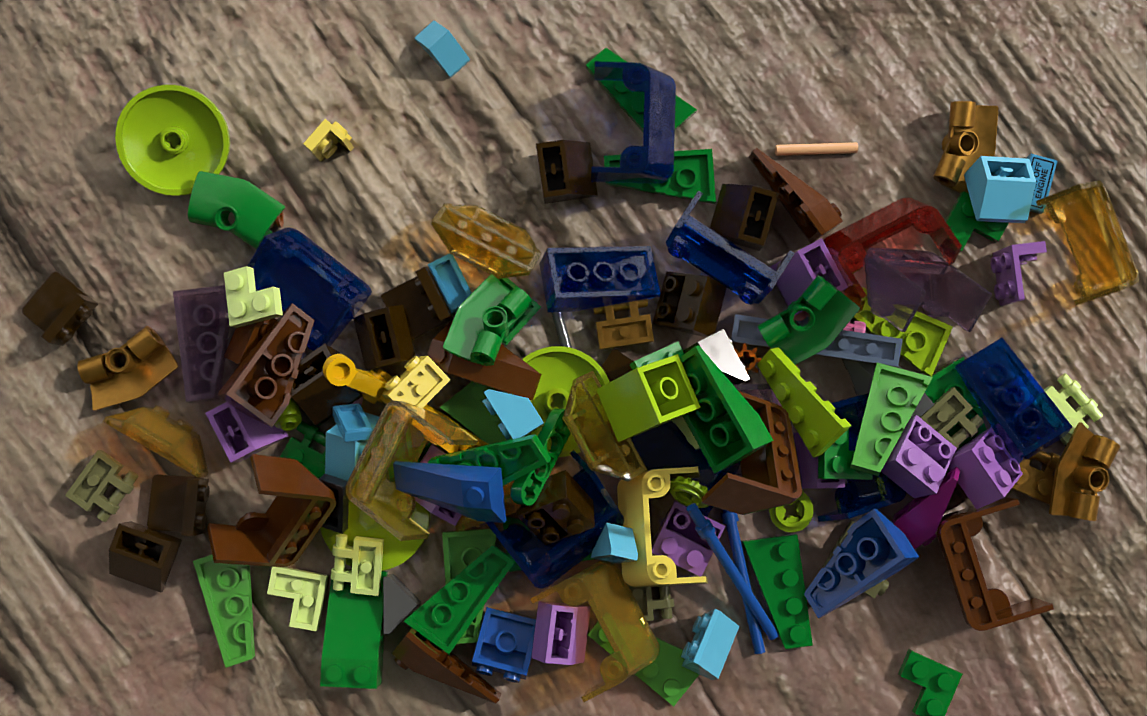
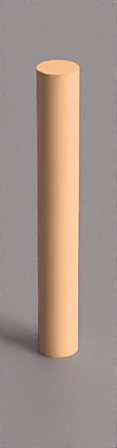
(815, 149)

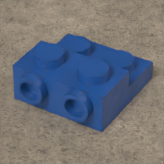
(504, 645)

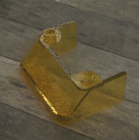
(1094, 240)
(398, 437)
(618, 617)

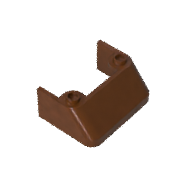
(768, 475)
(288, 524)
(980, 606)

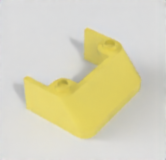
(634, 506)

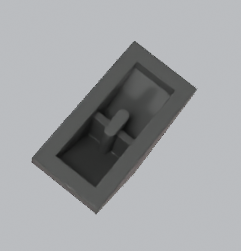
(397, 602)

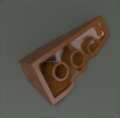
(805, 205)
(507, 374)
(266, 376)
(431, 661)

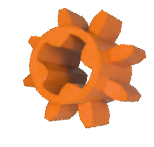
(749, 354)

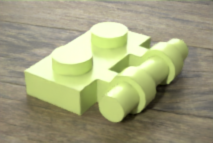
(1087, 405)
(366, 564)

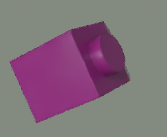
(923, 514)

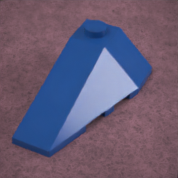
(459, 488)
(864, 559)

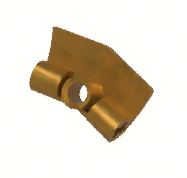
(969, 136)
(145, 367)
(1082, 474)

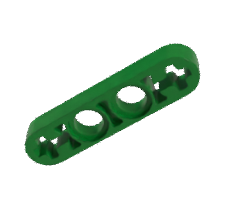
(528, 487)

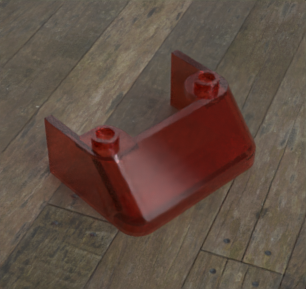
(850, 243)

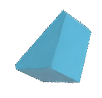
(442, 48)
(615, 545)

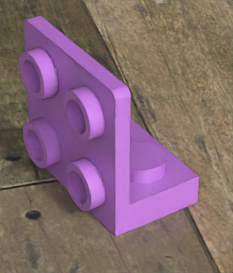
(1007, 268)

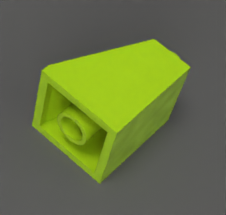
(648, 397)

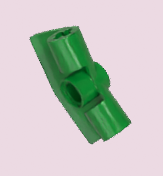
(219, 195)
(826, 317)
(472, 330)

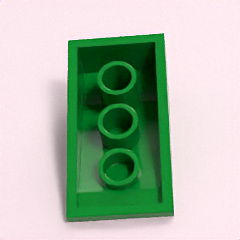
(725, 423)
(353, 639)

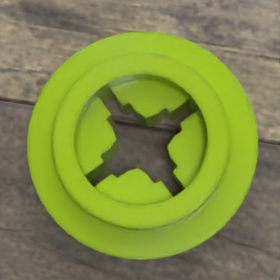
(688, 491)
(793, 523)

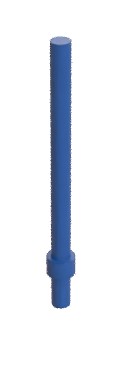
(730, 519)
(707, 531)

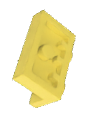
(324, 140)
(418, 383)

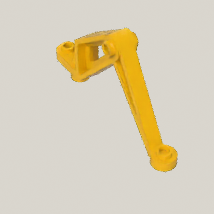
(342, 371)

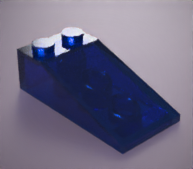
(597, 276)
(1013, 401)

